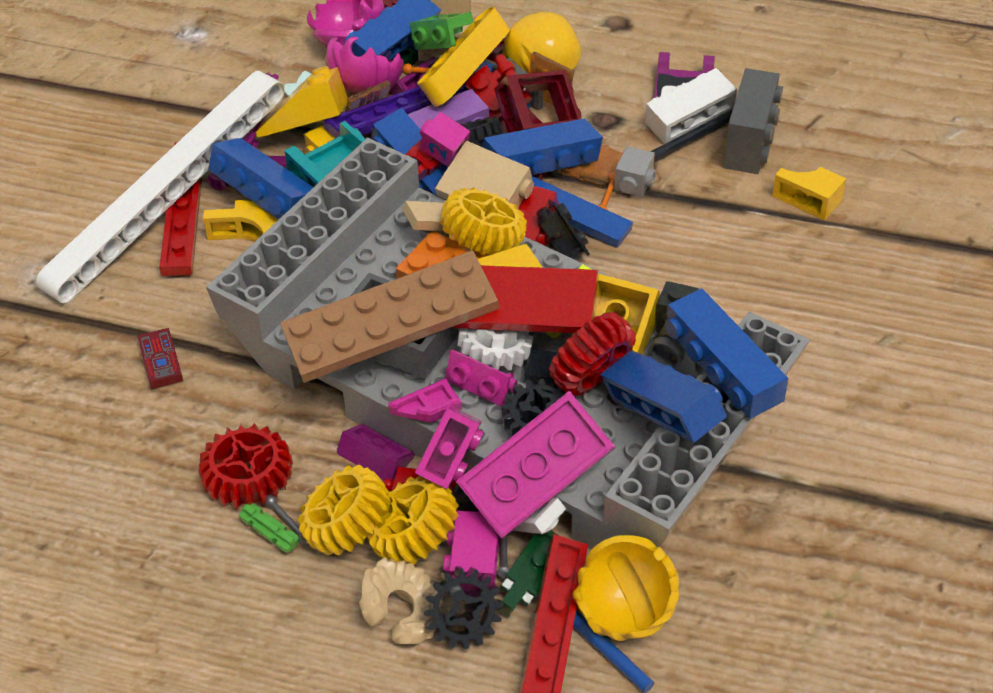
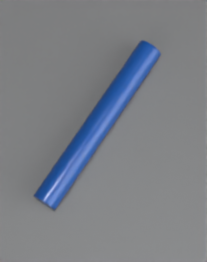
(613, 654)

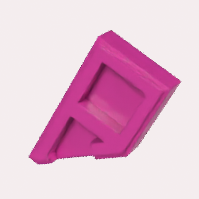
(427, 403)

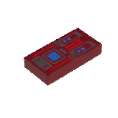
(160, 358)

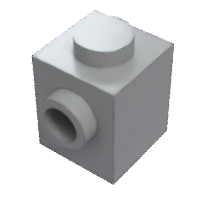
(635, 172)

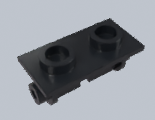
(557, 220)

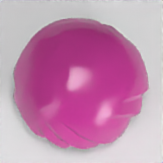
(341, 17)
(362, 71)

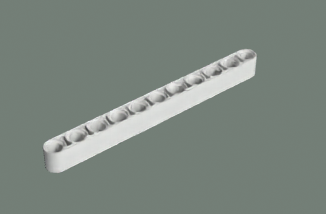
(157, 189)

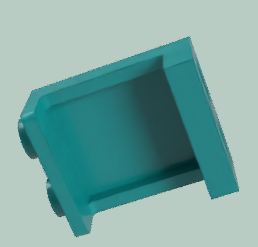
(322, 160)

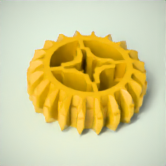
(482, 221)
(343, 510)
(415, 522)

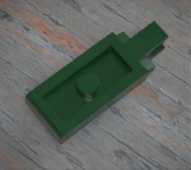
(526, 574)

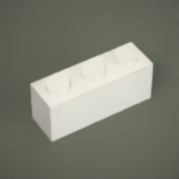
(690, 105)

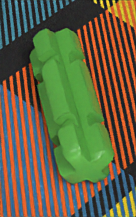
(269, 527)

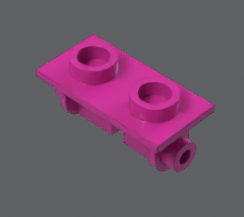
(479, 378)

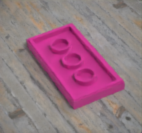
(535, 464)

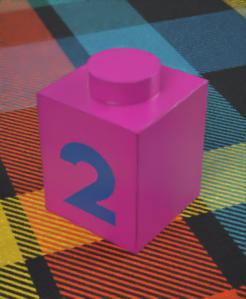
(443, 138)

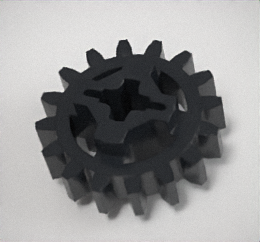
(528, 404)
(449, 614)

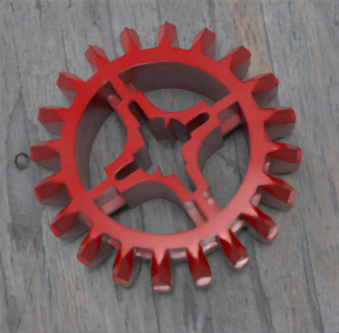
(591, 353)
(245, 466)

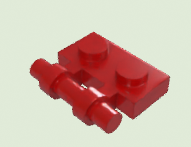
(485, 81)

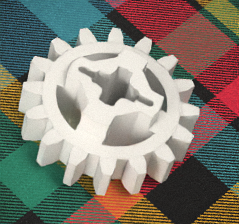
(495, 346)

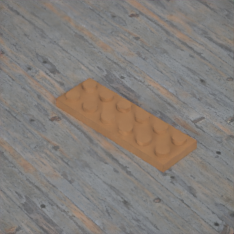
(389, 316)

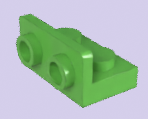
(438, 30)

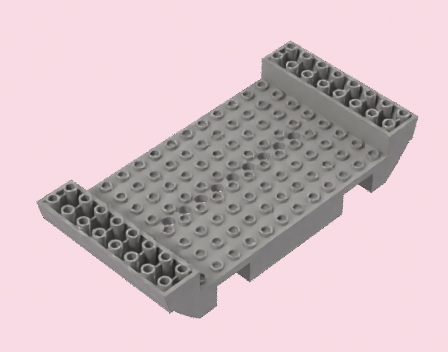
(358, 227)

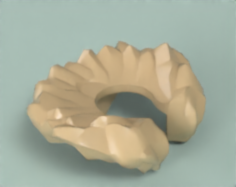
(409, 584)

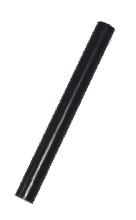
(692, 135)

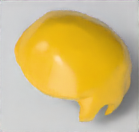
(545, 34)
(627, 588)

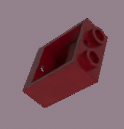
(513, 105)

